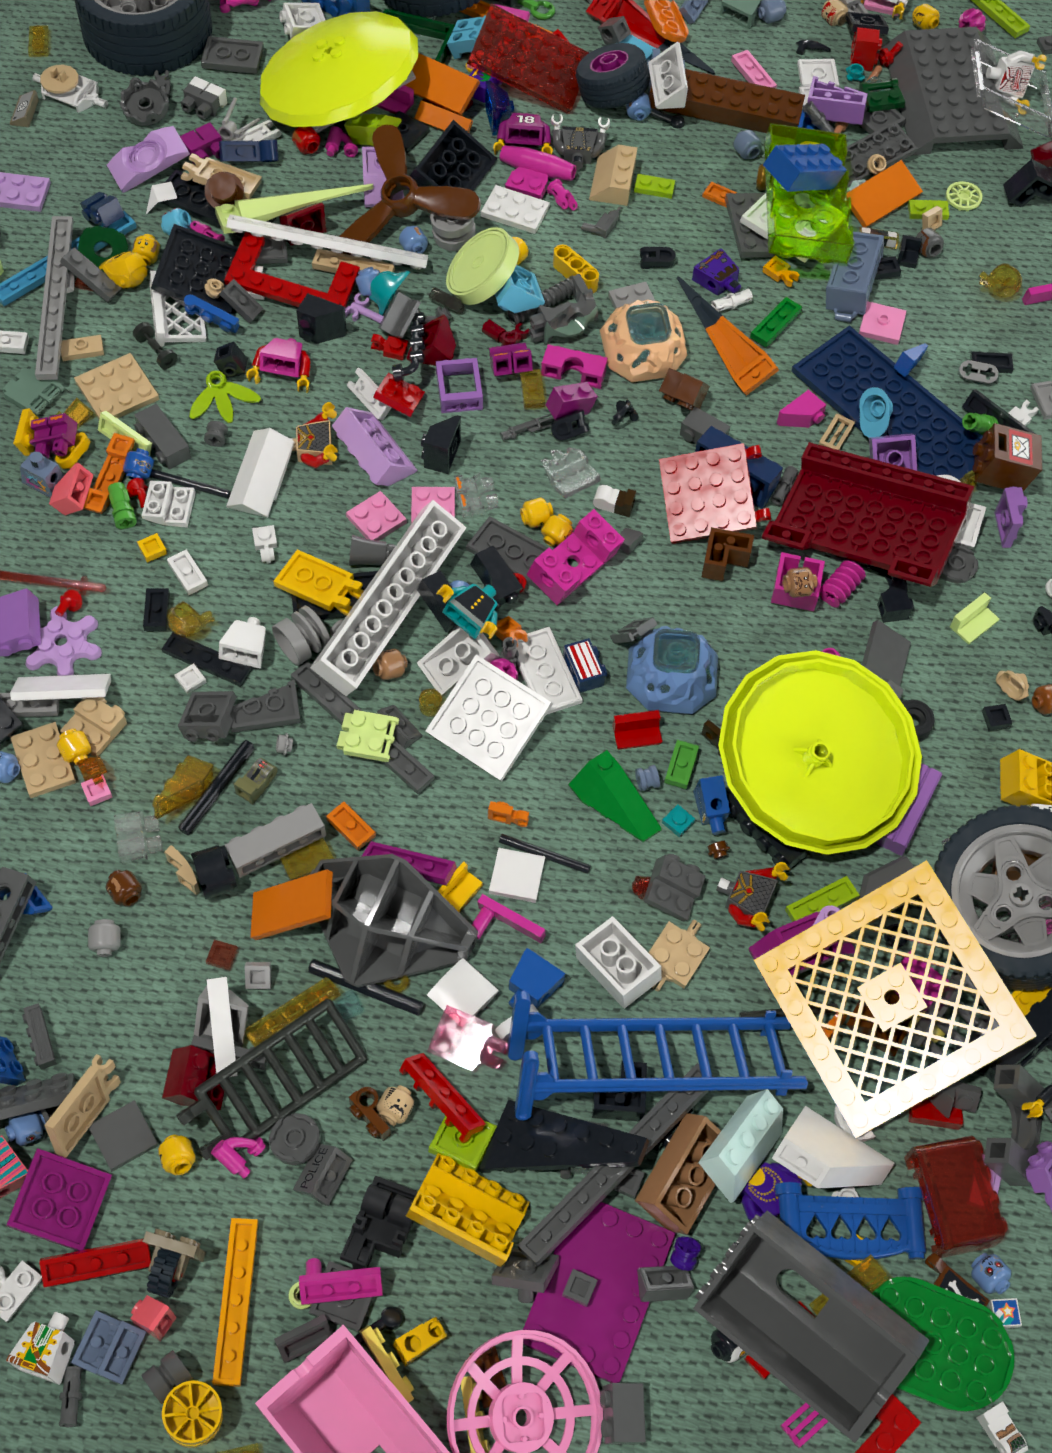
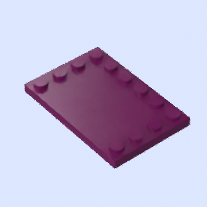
(610, 1249)

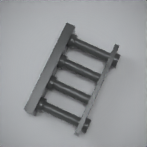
(950, 994)

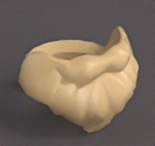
(1013, 684)

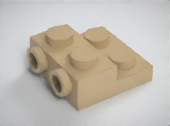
(97, 721)

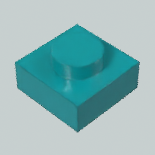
(678, 820)

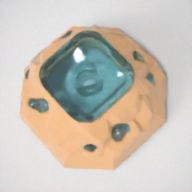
(643, 341)

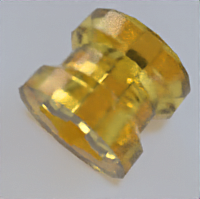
(427, 697)

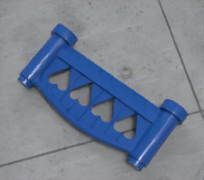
(904, 1213)

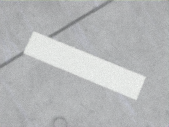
(221, 1023)

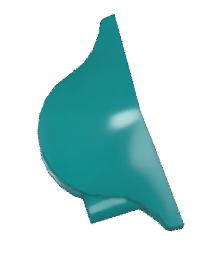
(384, 287)

